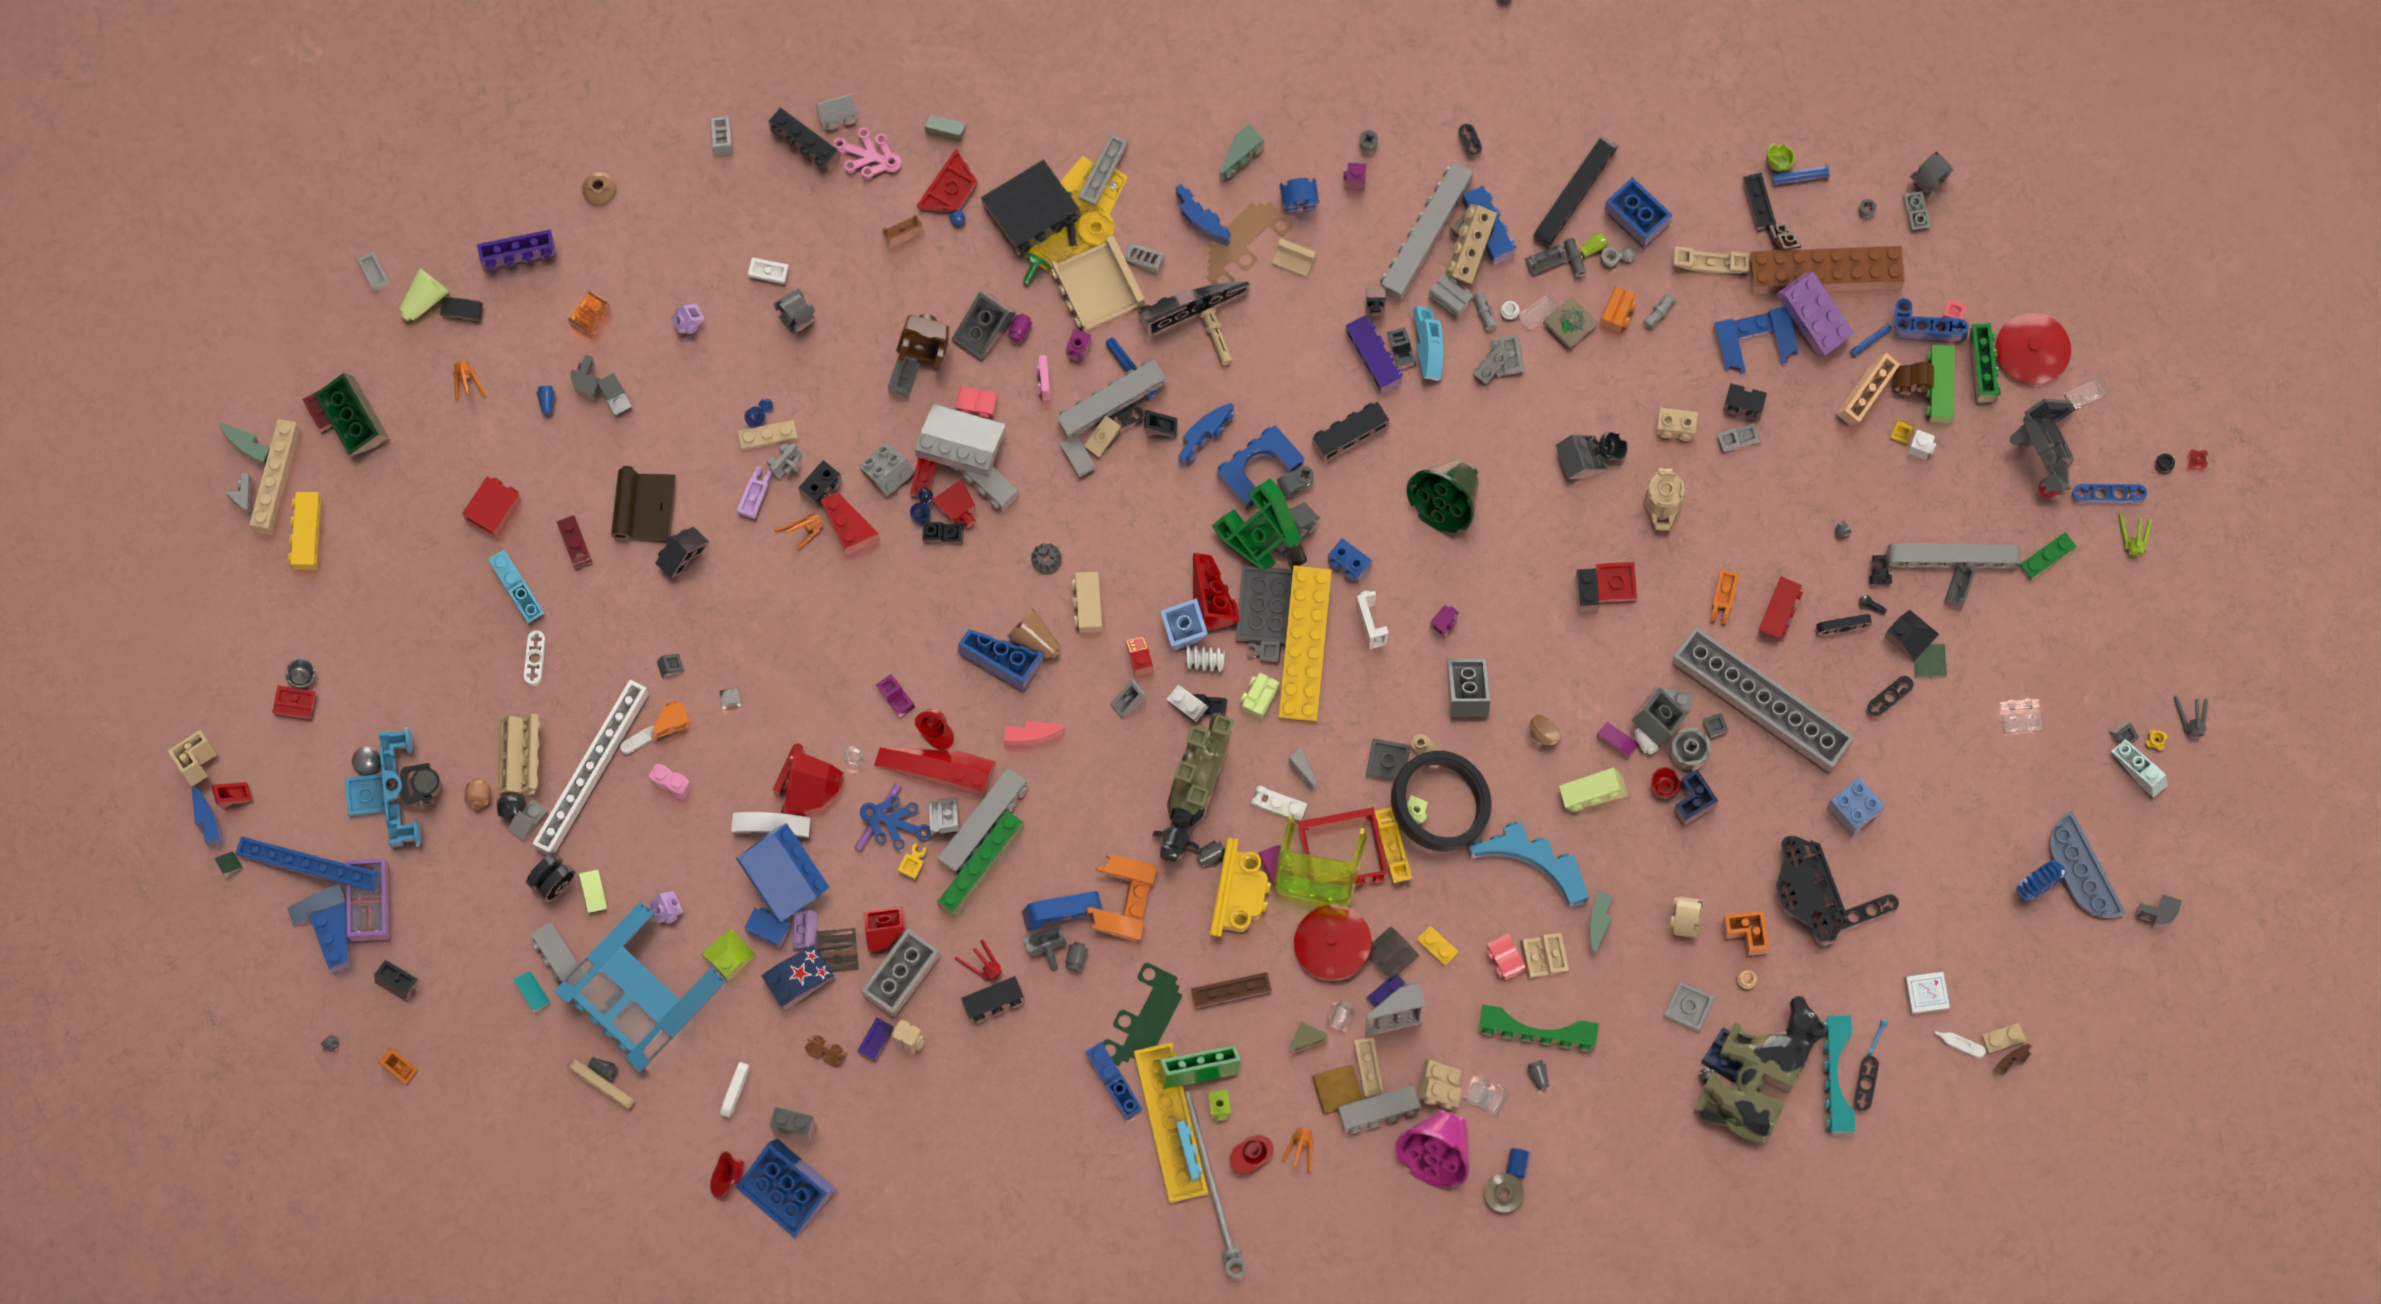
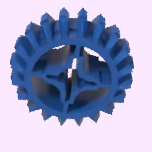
(2041, 880)

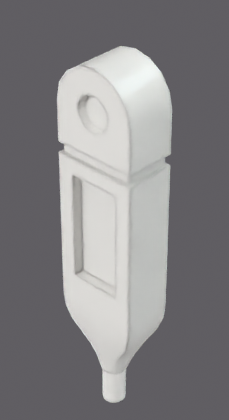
(637, 741)
(1962, 1044)

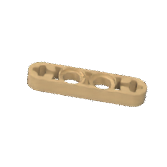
(600, 1083)

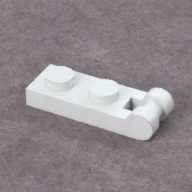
(1278, 803)

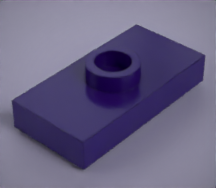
(875, 1039)

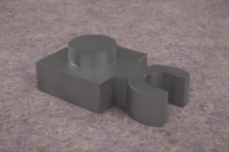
(1268, 651)

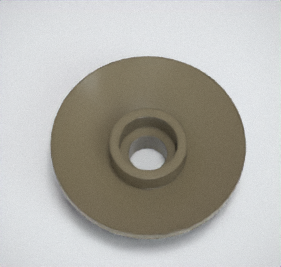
(1507, 1183)

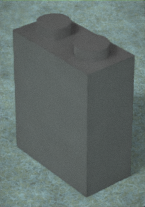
(792, 1125)

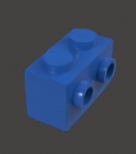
(1349, 560)
(767, 927)

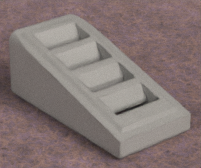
(723, 147)
(1146, 251)
(1301, 766)

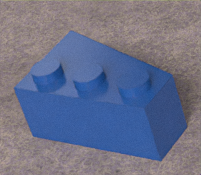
(331, 933)

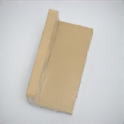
(1294, 258)

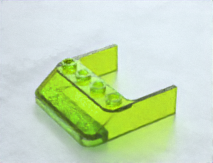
(1314, 876)

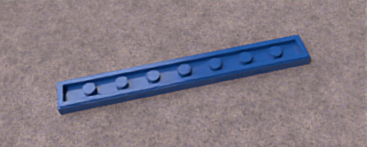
(307, 864)

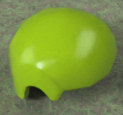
(1780, 157)

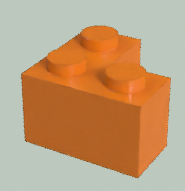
(1752, 927)

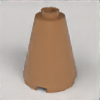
(1035, 635)

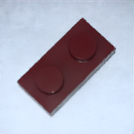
(317, 412)

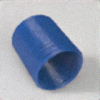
(1518, 1162)

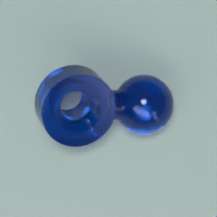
(764, 406)
(925, 495)

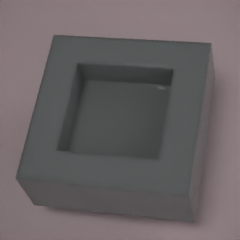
(1715, 725)

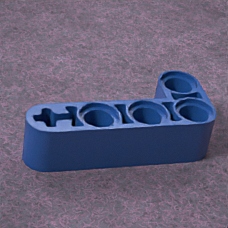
(1930, 323)
(1058, 909)

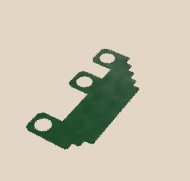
(1153, 1019)

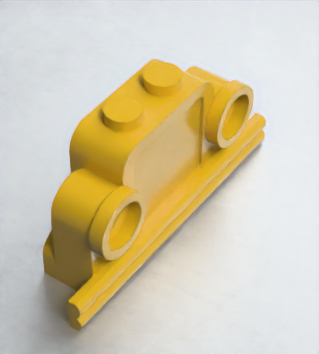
(1239, 891)

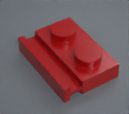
(294, 702)

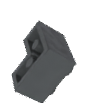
(1305, 521)

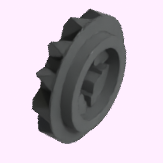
(1051, 564)

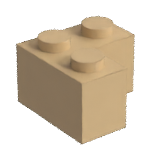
(190, 756)

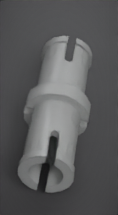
(1485, 310)
(1659, 311)

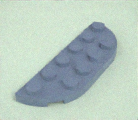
(2084, 873)

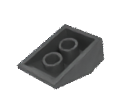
(983, 324)
(1468, 688)

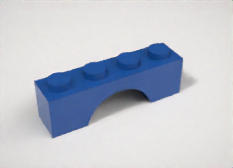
(1499, 245)

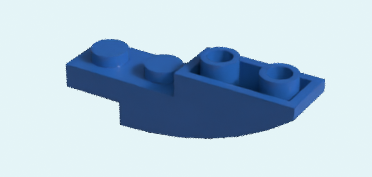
(1203, 221)
(1208, 426)
(1113, 1080)

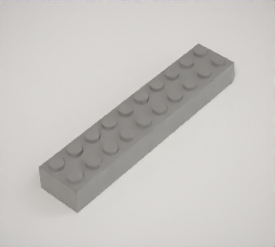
(1763, 699)

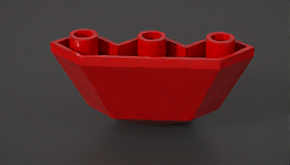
(810, 785)

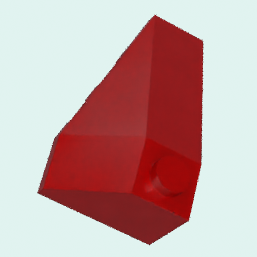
(1212, 594)

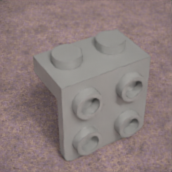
(887, 469)

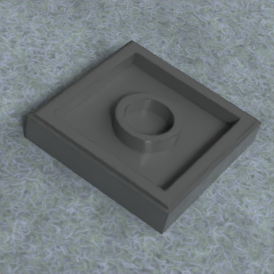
(1386, 759)

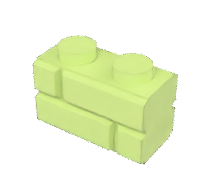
(1259, 696)

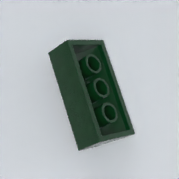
(351, 415)

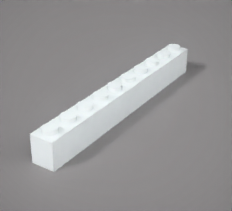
(591, 768)

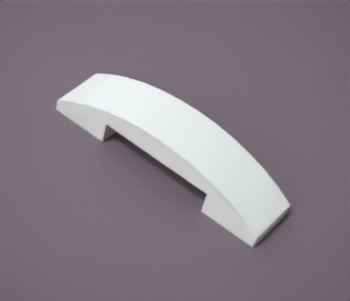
(765, 822)

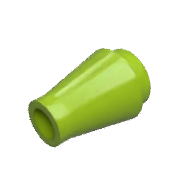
(1594, 244)

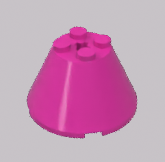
(1436, 1150)

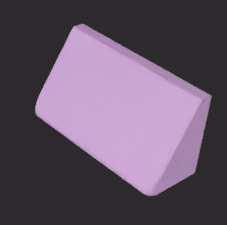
(804, 929)

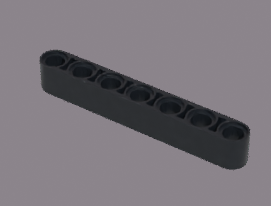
(1575, 191)

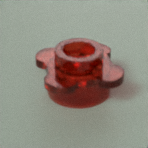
(2198, 463)

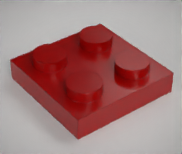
(1616, 582)

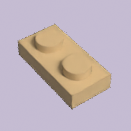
(2003, 1038)

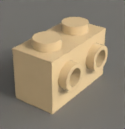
(1676, 424)

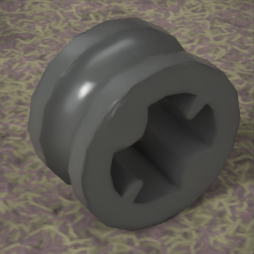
(1862, 212)

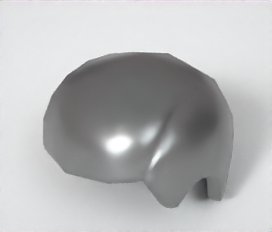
(300, 673)
(366, 761)

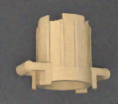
(1664, 498)

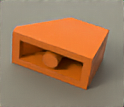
(671, 719)

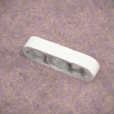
(541, 645)
(734, 1090)

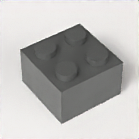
(1659, 716)

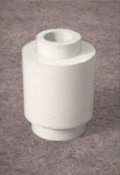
(1645, 742)

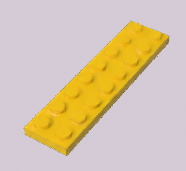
(1305, 643)
(1165, 1110)

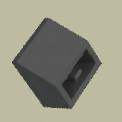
(1581, 456)

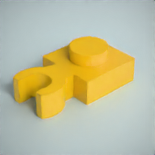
(912, 864)

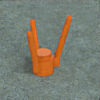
(463, 372)
(811, 522)
(1302, 1138)

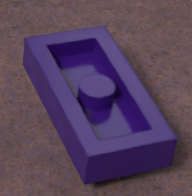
(1384, 991)

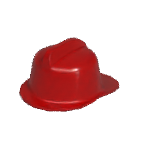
(934, 728)
(1251, 1154)
(727, 1172)

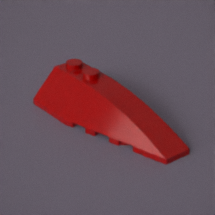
(941, 767)

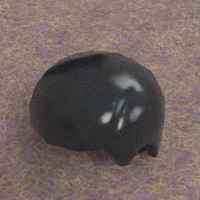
(1612, 446)
(509, 804)

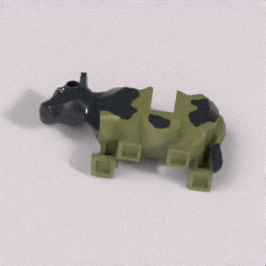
(1194, 785)
(1767, 1058)

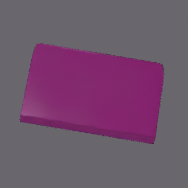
(1617, 740)
(1270, 859)

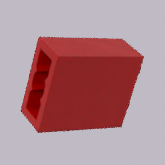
(492, 506)

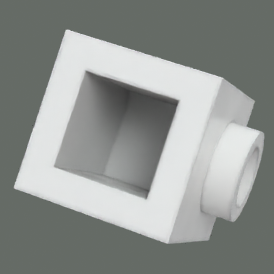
(1922, 445)

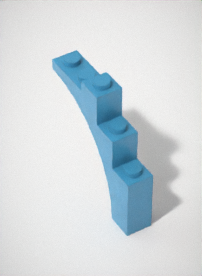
(1539, 853)

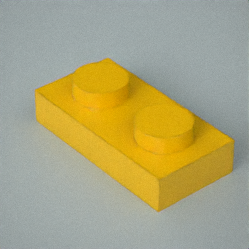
(1437, 946)

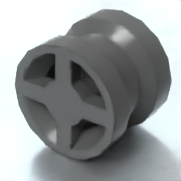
(1367, 145)

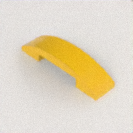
(1392, 845)

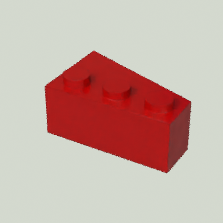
(1781, 607)

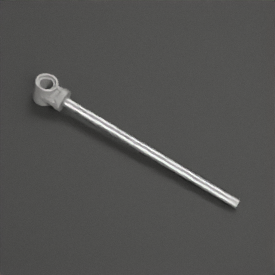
(1232, 1255)

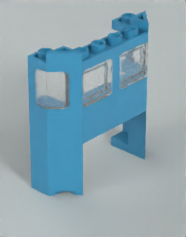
(629, 997)

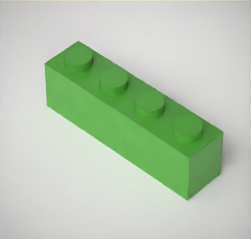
(1942, 394)

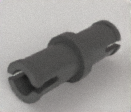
(1575, 257)

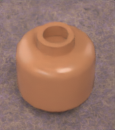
(477, 793)

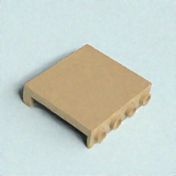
(1098, 285)

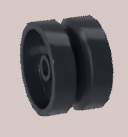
(550, 877)

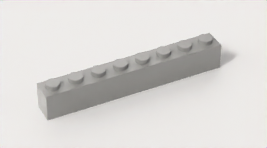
(1426, 231)

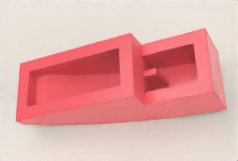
(1032, 733)

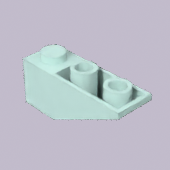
(2140, 768)

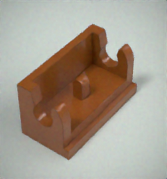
(903, 231)

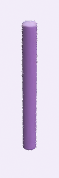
(868, 832)

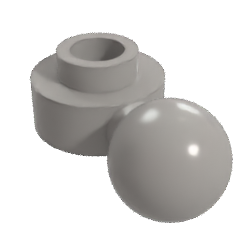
(1627, 254)

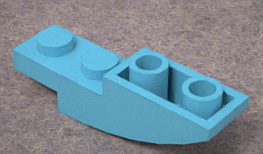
(1431, 343)
(515, 586)

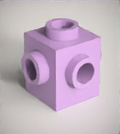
(687, 318)
(666, 907)

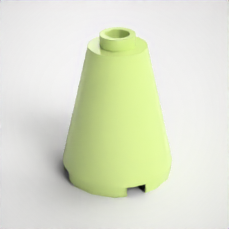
(421, 295)

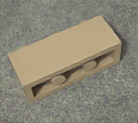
(1087, 602)

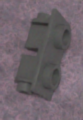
(1546, 259)

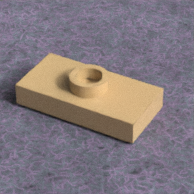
(1102, 436)

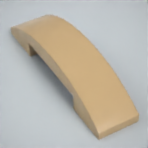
(1711, 262)

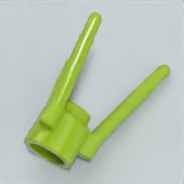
(2137, 544)

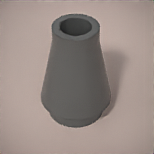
(604, 1069)
(1539, 1074)

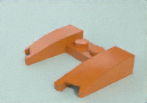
(1130, 923)

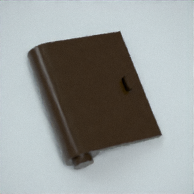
(639, 503)

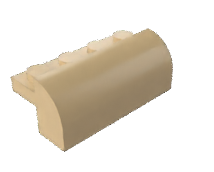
(518, 755)

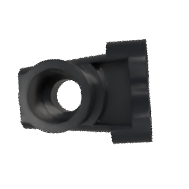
(1882, 575)

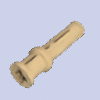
(1214, 328)

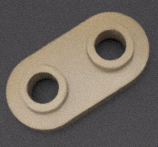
(1428, 746)

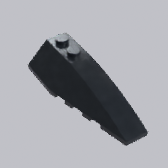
(1188, 304)

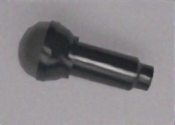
(1866, 602)

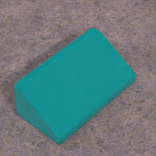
(532, 991)

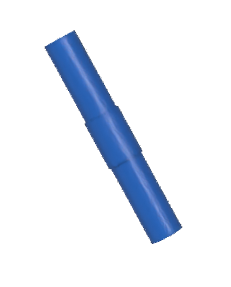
(1870, 339)

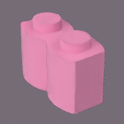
(673, 782)

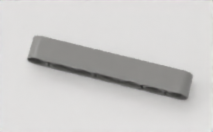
(1953, 555)

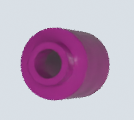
(1019, 327)

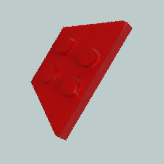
(949, 187)

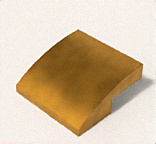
(1337, 1088)

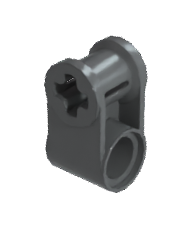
(1293, 482)

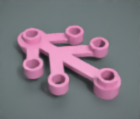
(869, 155)

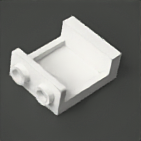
(1374, 637)

